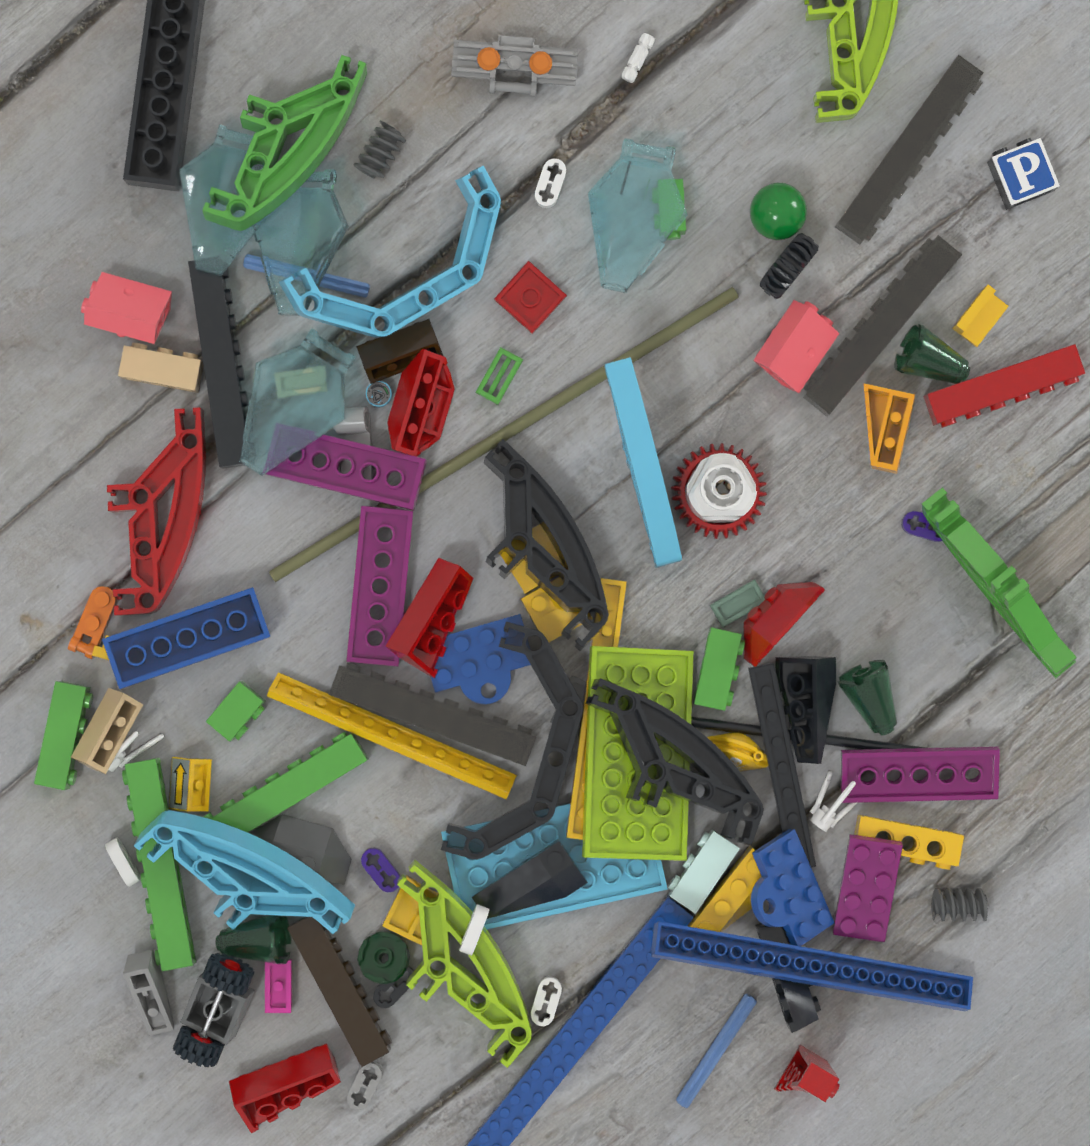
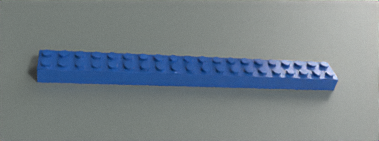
(811, 966)
(577, 1032)

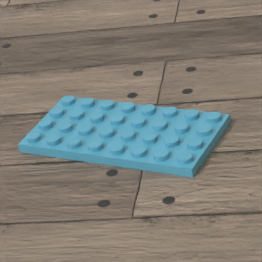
(606, 877)

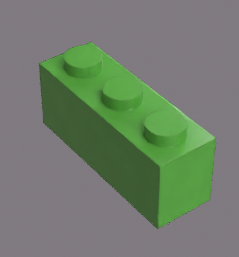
(718, 669)

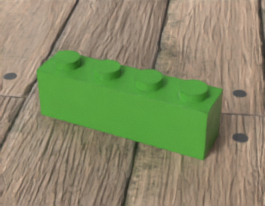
(62, 734)

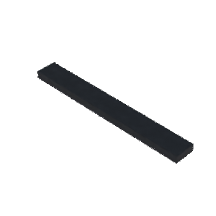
(780, 754)

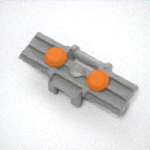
(517, 54)

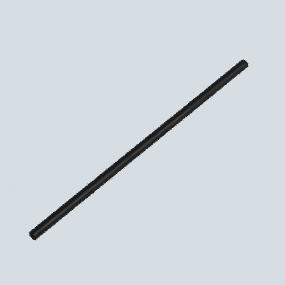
(830, 739)

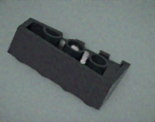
(794, 998)

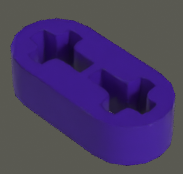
(920, 532)
(376, 874)

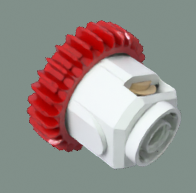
(730, 501)

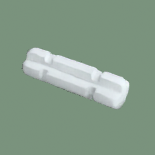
(638, 57)

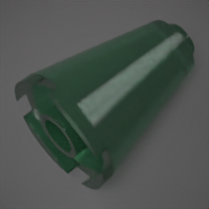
(930, 357)
(871, 695)
(257, 940)

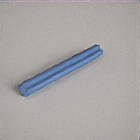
(329, 281)
(716, 1050)

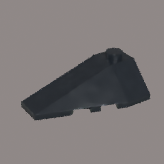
(808, 696)
(538, 880)

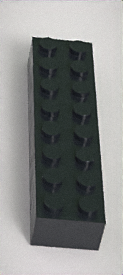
(163, 93)

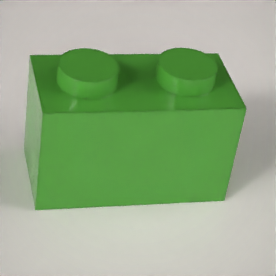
(236, 711)

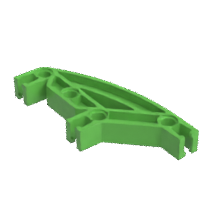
(317, 110)
(998, 583)

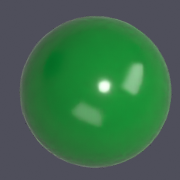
(778, 211)

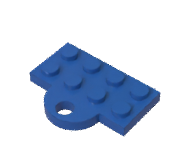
(477, 659)
(789, 889)

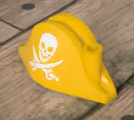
(740, 750)

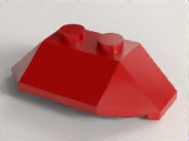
(420, 404)
(776, 616)

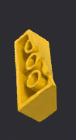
(731, 896)

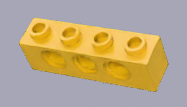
(949, 842)

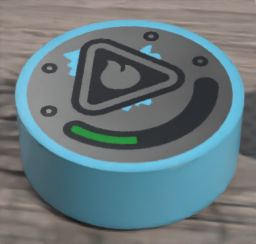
(379, 394)

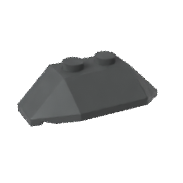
(309, 843)

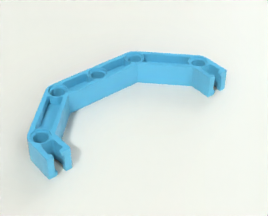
(470, 252)

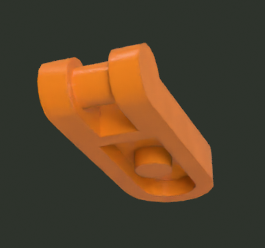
(93, 621)

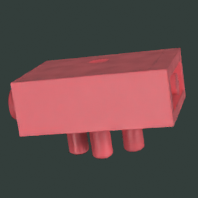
(126, 307)
(796, 345)

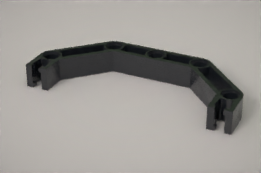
(549, 777)

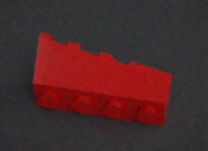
(431, 616)
(809, 1074)
(283, 1085)

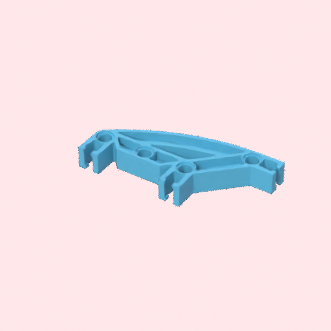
(643, 462)
(235, 857)

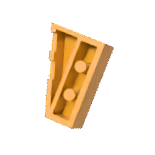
(887, 424)

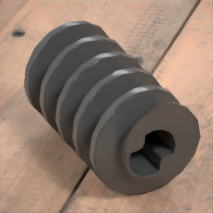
(379, 151)
(959, 904)

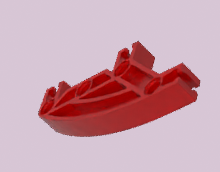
(164, 563)

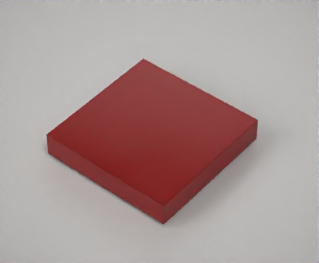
(530, 297)

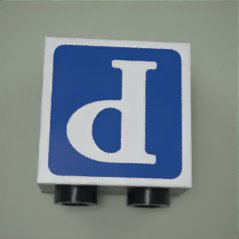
(1022, 173)

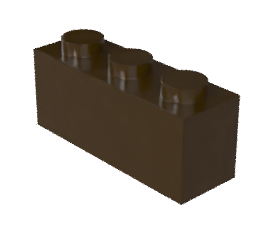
(394, 352)

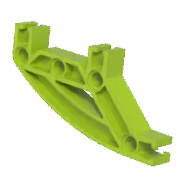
(857, 73)
(503, 999)

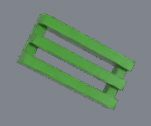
(488, 395)

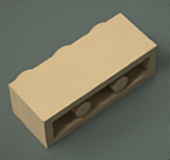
(161, 367)
(107, 730)

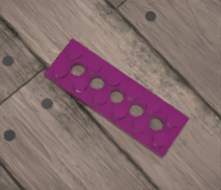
(353, 483)
(367, 572)
(930, 788)

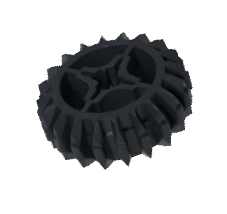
(789, 265)

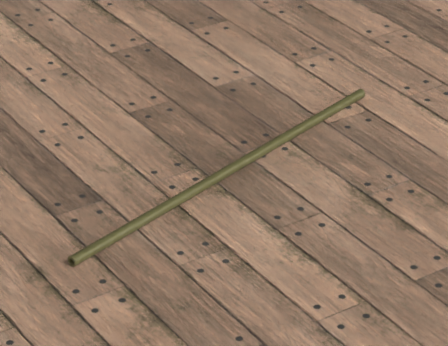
(514, 427)

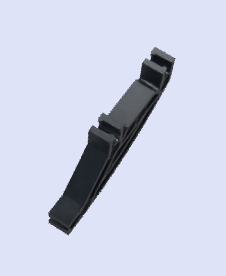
(532, 495)
(723, 783)

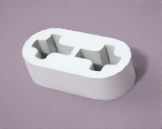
(556, 184)
(122, 862)
(474, 930)
(540, 999)

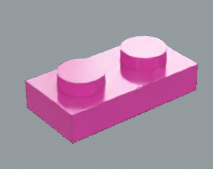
(278, 987)

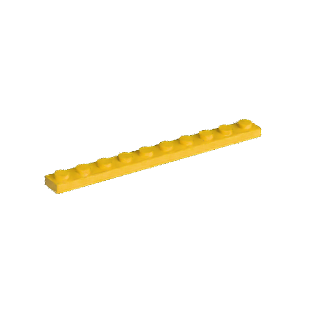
(607, 637)
(391, 735)

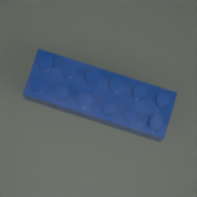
(186, 638)

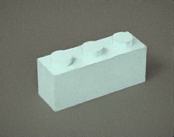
(702, 870)

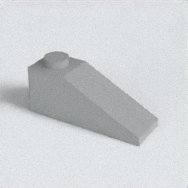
(149, 992)

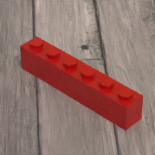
(1003, 385)

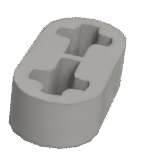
(370, 1088)

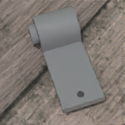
(356, 429)

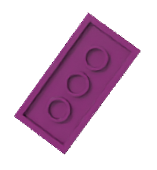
(867, 888)

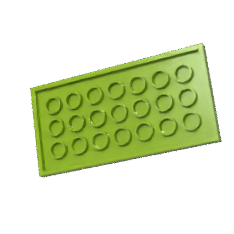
(612, 822)

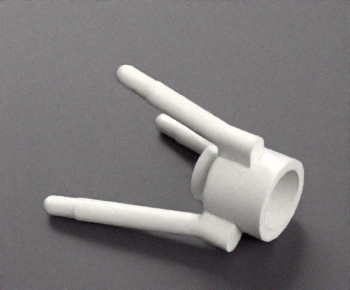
(120, 760)
(825, 817)

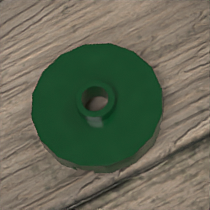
(371, 953)

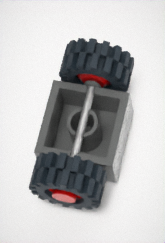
(214, 1010)

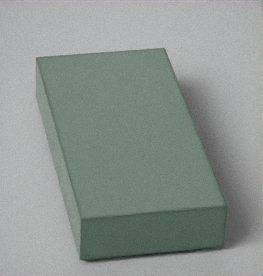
(737, 603)

